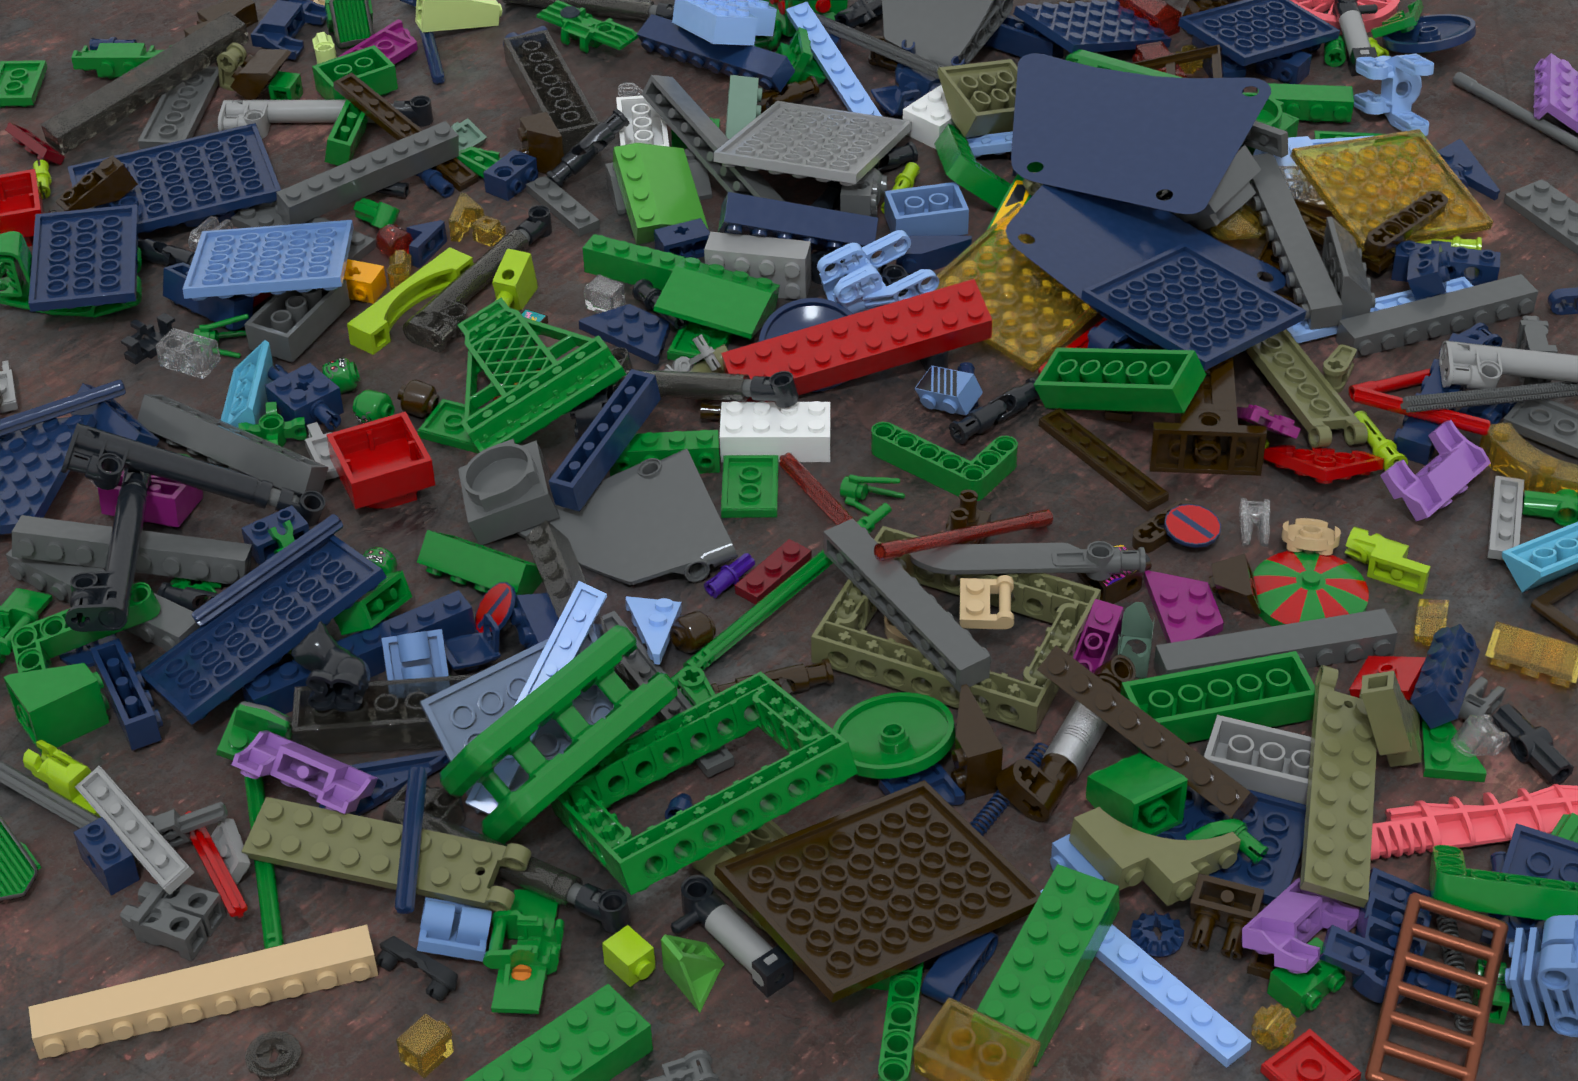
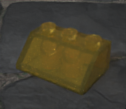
(1533, 654)
(973, 1048)

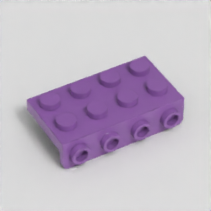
(1556, 91)

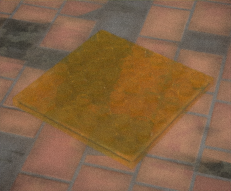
(1382, 174)
(1026, 304)

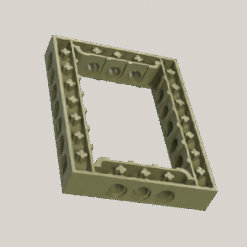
(1015, 702)

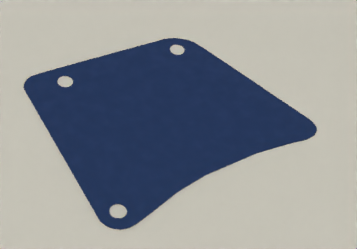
(1129, 131)
(1096, 237)

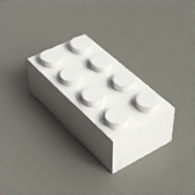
(928, 117)
(645, 123)
(774, 430)

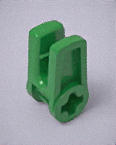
(694, 685)

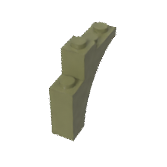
(1392, 719)
(1164, 864)

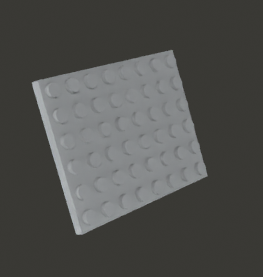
(813, 142)

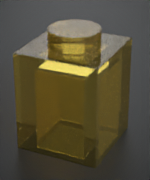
(425, 1045)

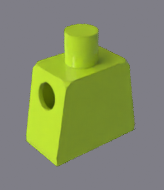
(515, 279)

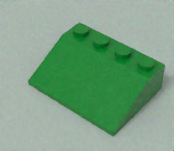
(718, 297)

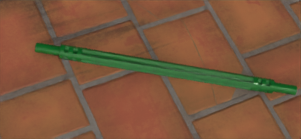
(772, 601)
(264, 873)

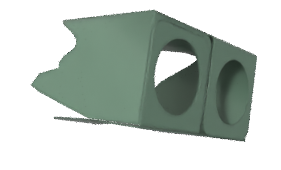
(1137, 625)

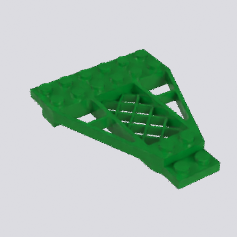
(539, 394)

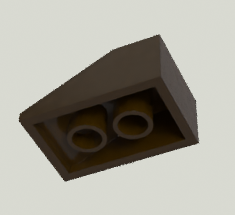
(976, 751)

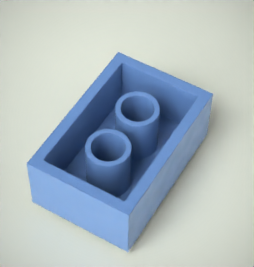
(927, 210)

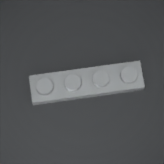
(1505, 515)

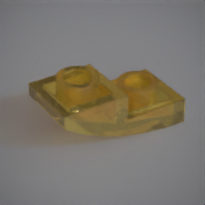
(1430, 618)

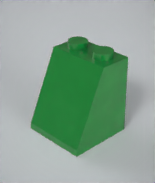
(58, 703)
(1139, 793)

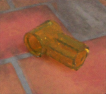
(399, 268)

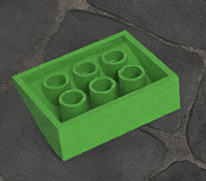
(655, 188)

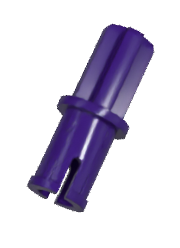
(729, 575)

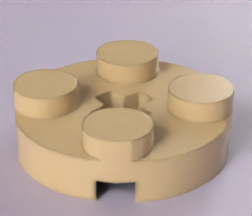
(1310, 535)

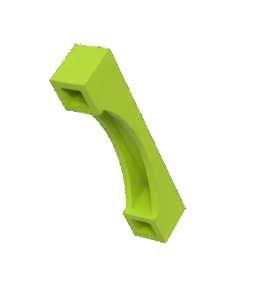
(372, 327)

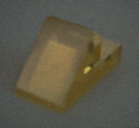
(463, 216)

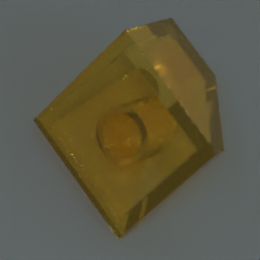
(1239, 225)

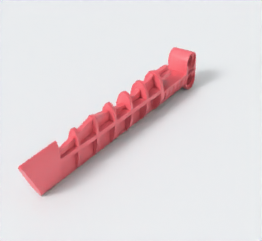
(1461, 825)

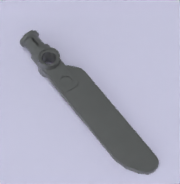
(1097, 561)

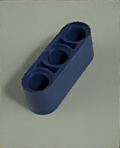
(959, 968)

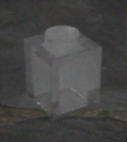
(604, 294)

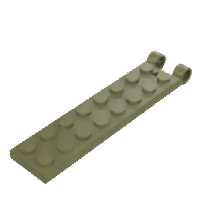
(1306, 391)
(1339, 796)
(370, 853)

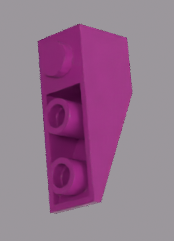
(1099, 635)

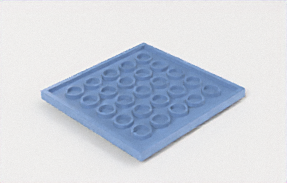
(269, 260)

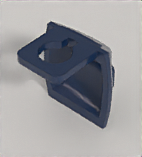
(893, 101)
(475, 649)

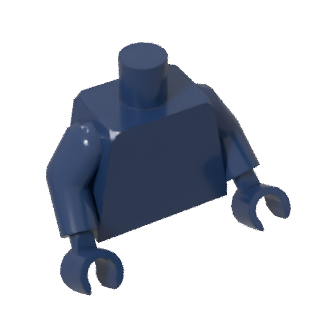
(912, 79)

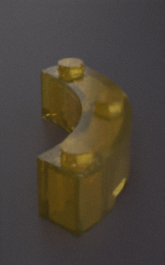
(1521, 460)

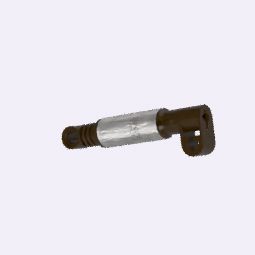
(1065, 754)

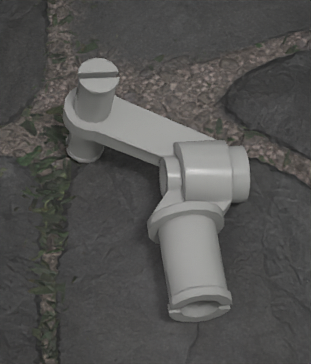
(686, 364)

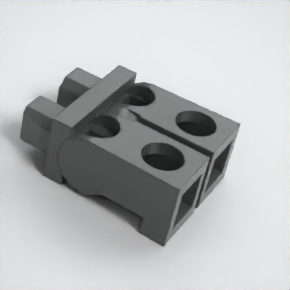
(1533, 336)
(176, 919)

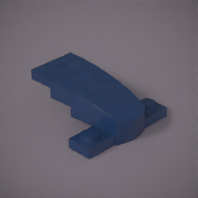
(1373, 946)

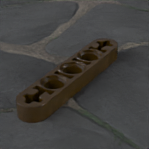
(1403, 230)

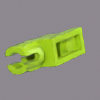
(1387, 560)
(59, 772)

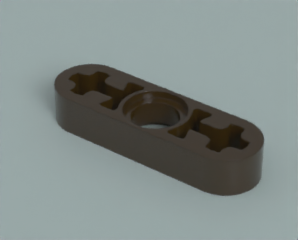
(1150, 529)

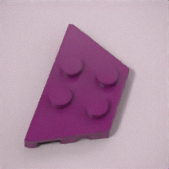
(392, 41)
(1277, 424)
(1183, 606)

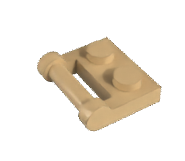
(976, 603)

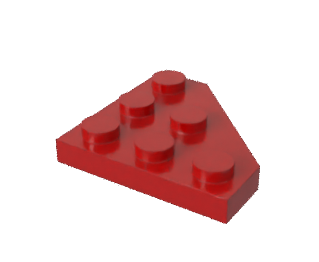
(1323, 463)

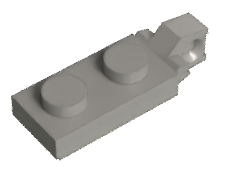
(318, 449)

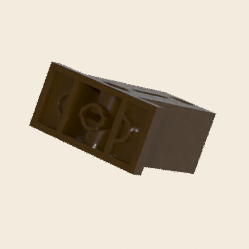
(1208, 433)

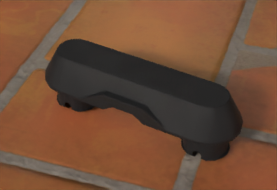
(397, 950)

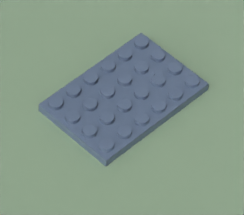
(480, 700)

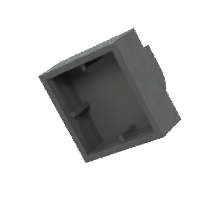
(1230, 194)
(507, 490)

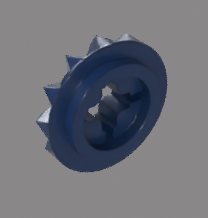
(1144, 936)

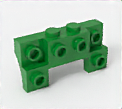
(113, 59)

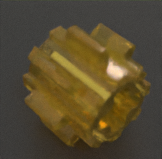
(1273, 1026)

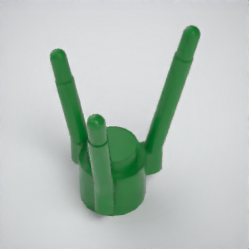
(207, 331)
(855, 488)

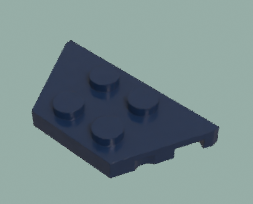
(630, 329)

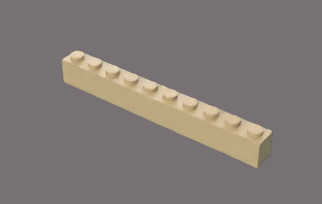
(201, 992)

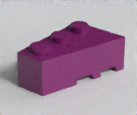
(166, 503)

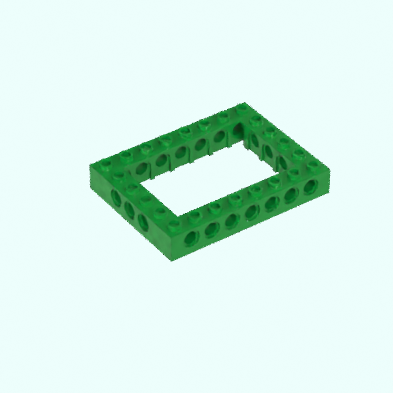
(814, 764)

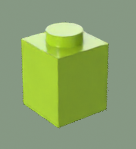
(629, 956)

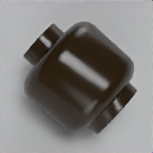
(418, 398)
(692, 631)

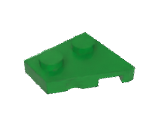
(478, 159)

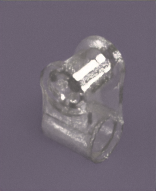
(1480, 737)

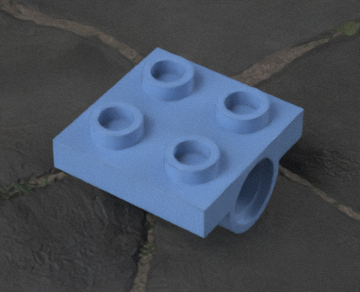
(415, 655)
(454, 929)

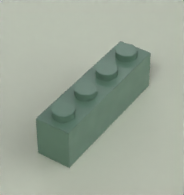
(742, 103)

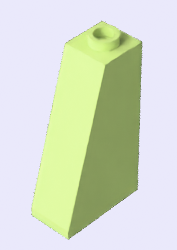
(456, 14)

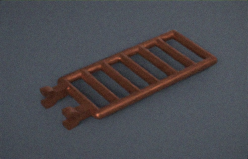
(1397, 987)

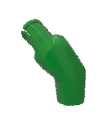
(770, 42)
(1239, 828)

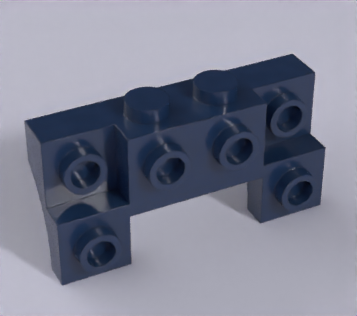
(284, 22)

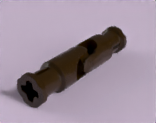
(791, 93)
(798, 677)

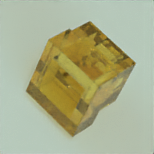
(487, 230)

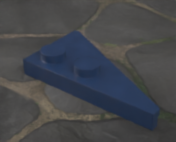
(1475, 175)
(393, 775)

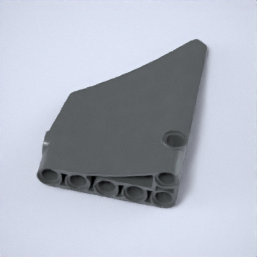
(943, 26)
(648, 524)

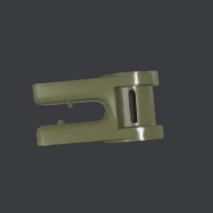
(229, 62)
(1339, 366)

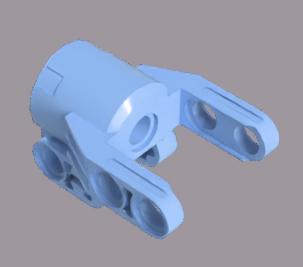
(1399, 88)
(858, 283)

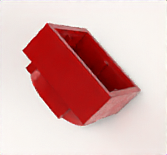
(20, 203)
(381, 462)

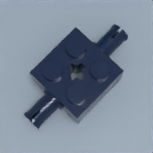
(305, 394)

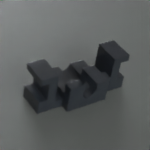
(141, 348)

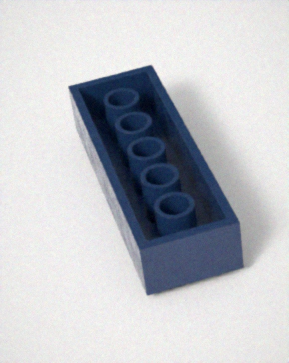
(786, 220)

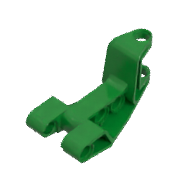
(18, 260)

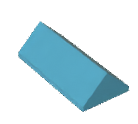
(247, 390)
(1544, 558)

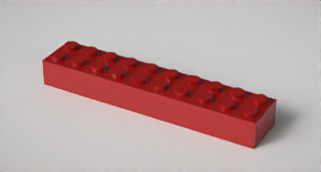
(869, 339)

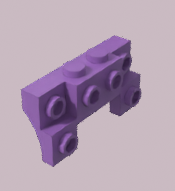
(1442, 477)
(297, 766)
(1292, 922)

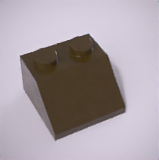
(258, 72)
(541, 140)

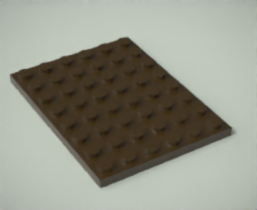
(878, 889)

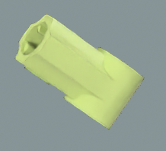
(323, 47)

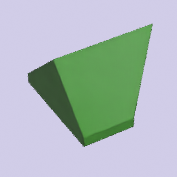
(691, 967)

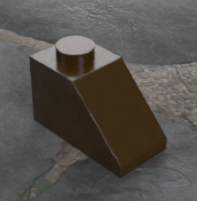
(1235, 583)

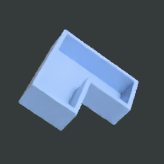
(726, 20)

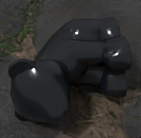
(336, 674)

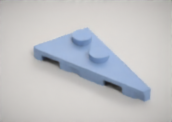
(653, 622)

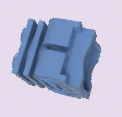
(1546, 974)

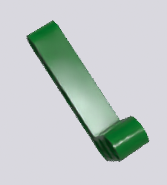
(964, 170)
(943, 466)
(51, 636)
(1498, 891)
(900, 1023)

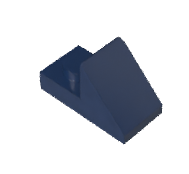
(426, 241)

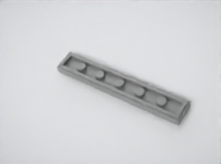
(135, 830)

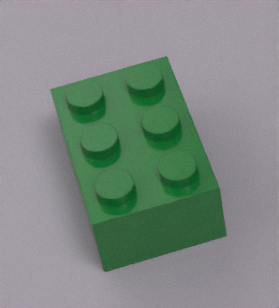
(367, 64)

